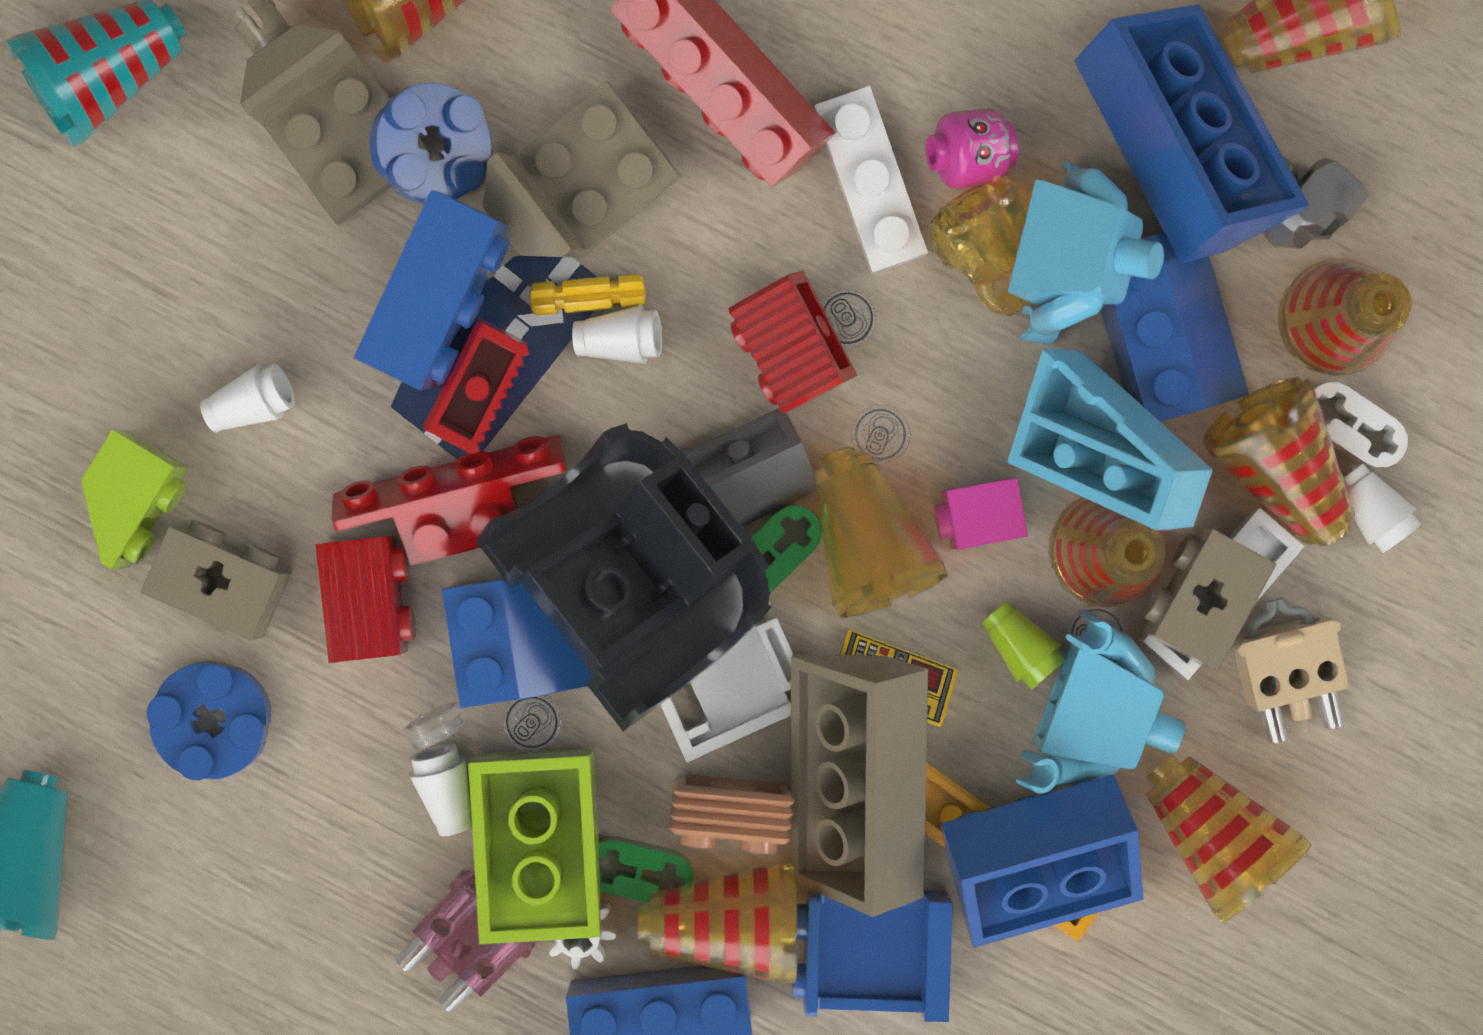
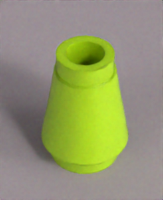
(1023, 645)

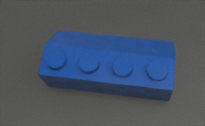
(1189, 131)

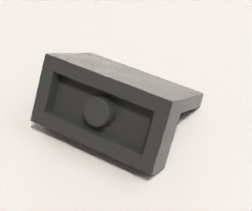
(756, 467)

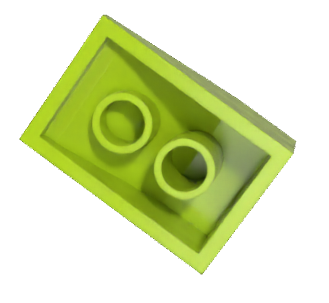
(535, 845)

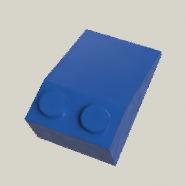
(506, 645)

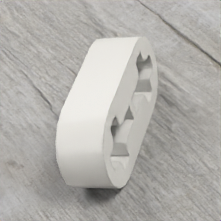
(1367, 416)

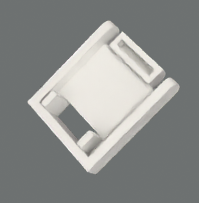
(738, 692)

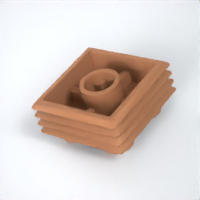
(731, 809)

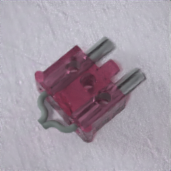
(460, 911)

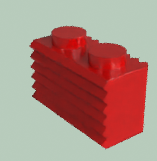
(790, 342)
(476, 386)
(364, 598)

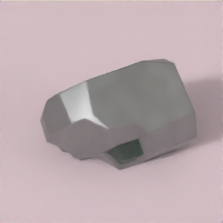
(1333, 200)

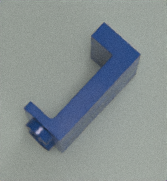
(878, 961)

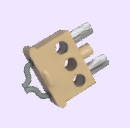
(1279, 651)

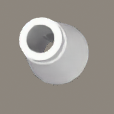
(620, 335)
(250, 399)
(1379, 509)
(443, 787)

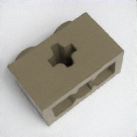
(182, 580)
(1234, 580)

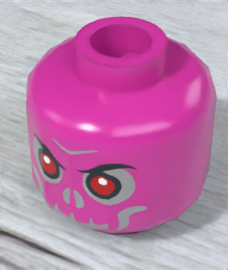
(972, 147)

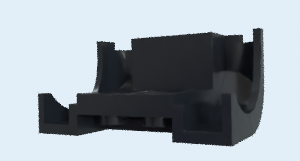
(635, 569)

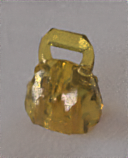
(982, 237)

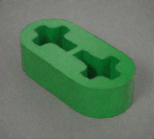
(794, 553)
(643, 856)

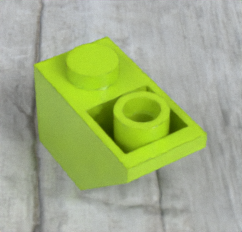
(126, 495)

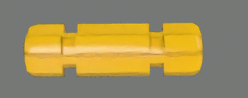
(587, 294)

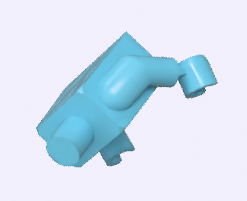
(1078, 252)
(1099, 711)

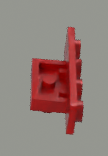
(450, 504)

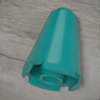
(31, 854)

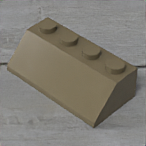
(859, 779)

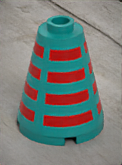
(96, 63)

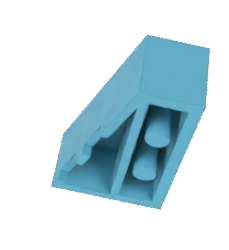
(1105, 445)

